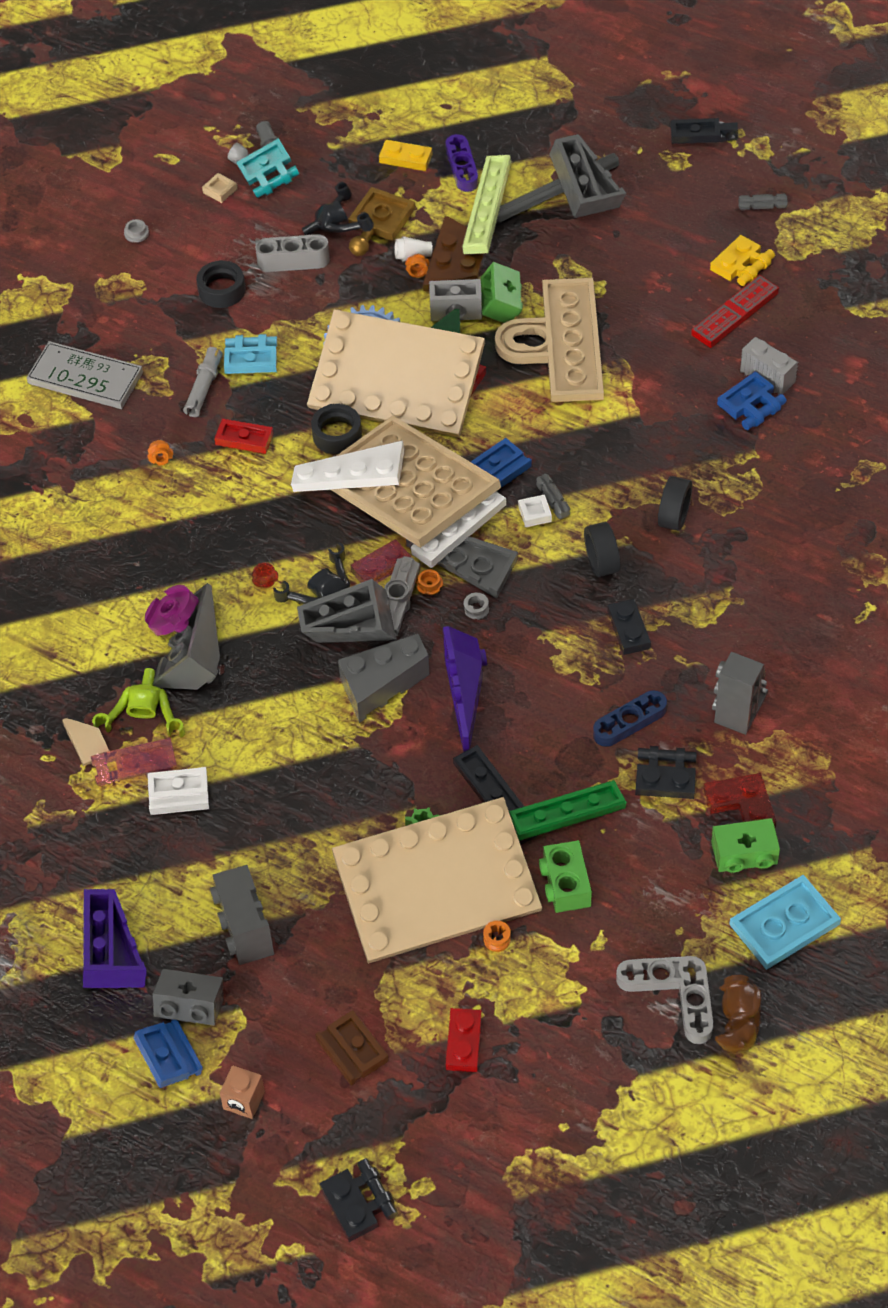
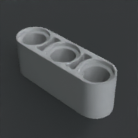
(292, 253)

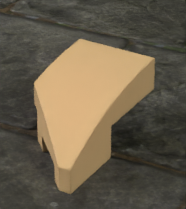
(85, 739)

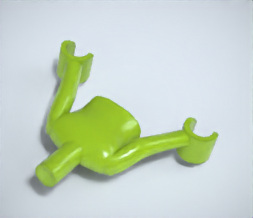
(142, 703)

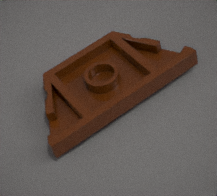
(448, 259)

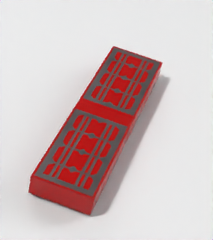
(735, 311)

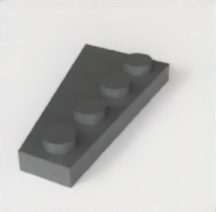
(480, 564)

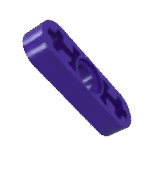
(461, 170)

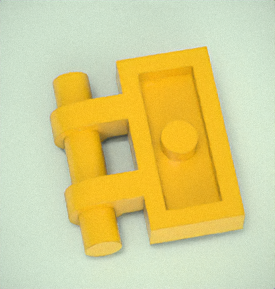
(737, 256)

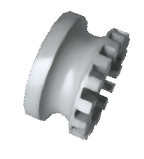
(476, 613)

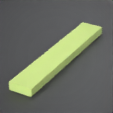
(487, 204)

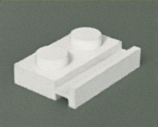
(178, 791)

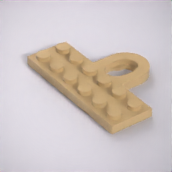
(570, 340)

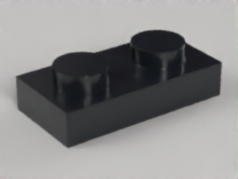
(628, 626)

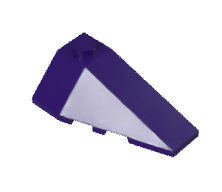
(465, 677)

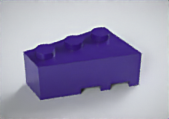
(108, 947)

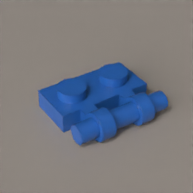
(746, 395)

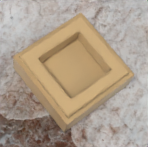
(219, 187)

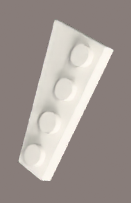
(352, 470)
(456, 533)

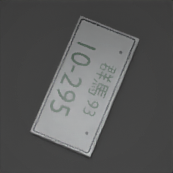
(85, 375)

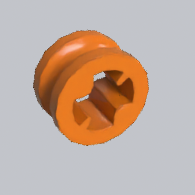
(493, 944)

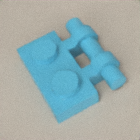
(250, 354)

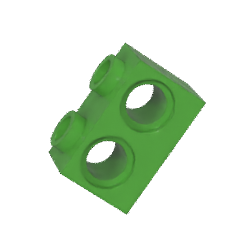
(568, 876)

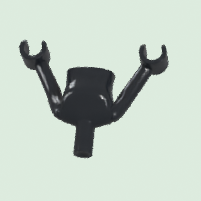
(332, 214)
(321, 583)

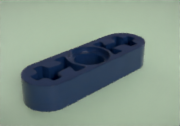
(623, 729)

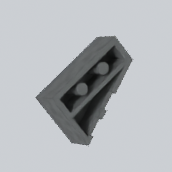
(583, 178)
(739, 692)

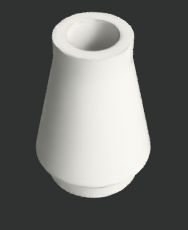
(408, 247)

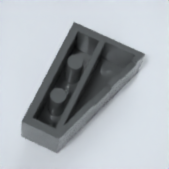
(349, 615)
(383, 672)
(241, 915)

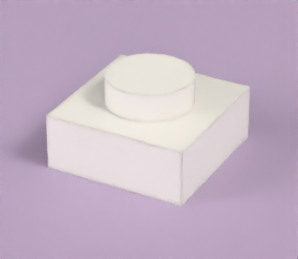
(535, 511)

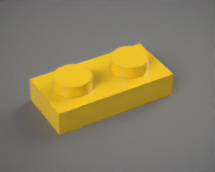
(405, 155)

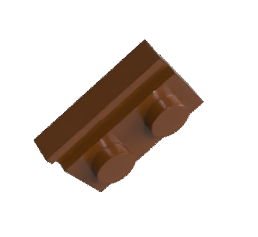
(352, 1047)

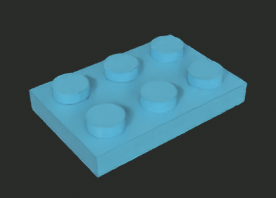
(785, 921)

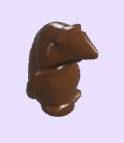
(742, 1008)

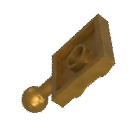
(387, 213)

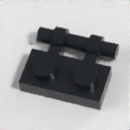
(666, 780)
(350, 1206)

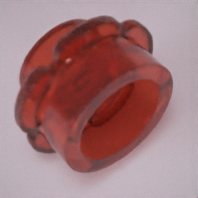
(264, 570)

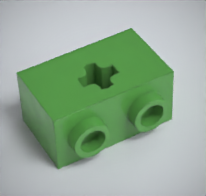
(501, 293)
(745, 845)

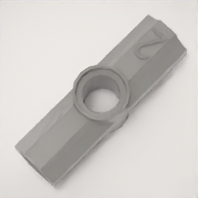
(401, 585)

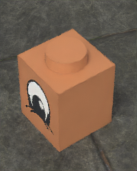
(242, 1092)

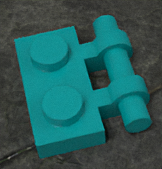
(264, 162)

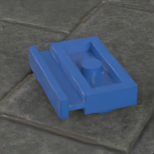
(503, 461)
(167, 1053)

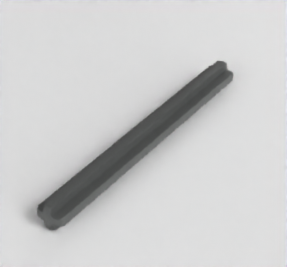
(545, 192)

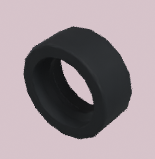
(224, 297)
(335, 413)
(675, 503)
(602, 549)

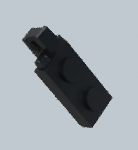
(702, 131)

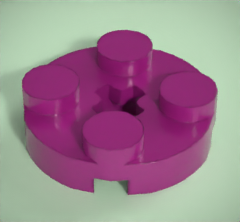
(171, 611)

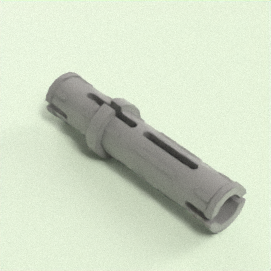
(206, 373)

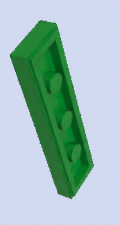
(567, 810)

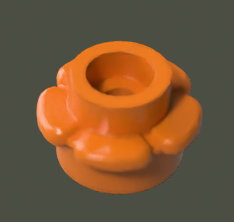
(417, 265)
(159, 447)
(429, 577)

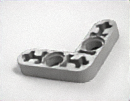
(678, 979)

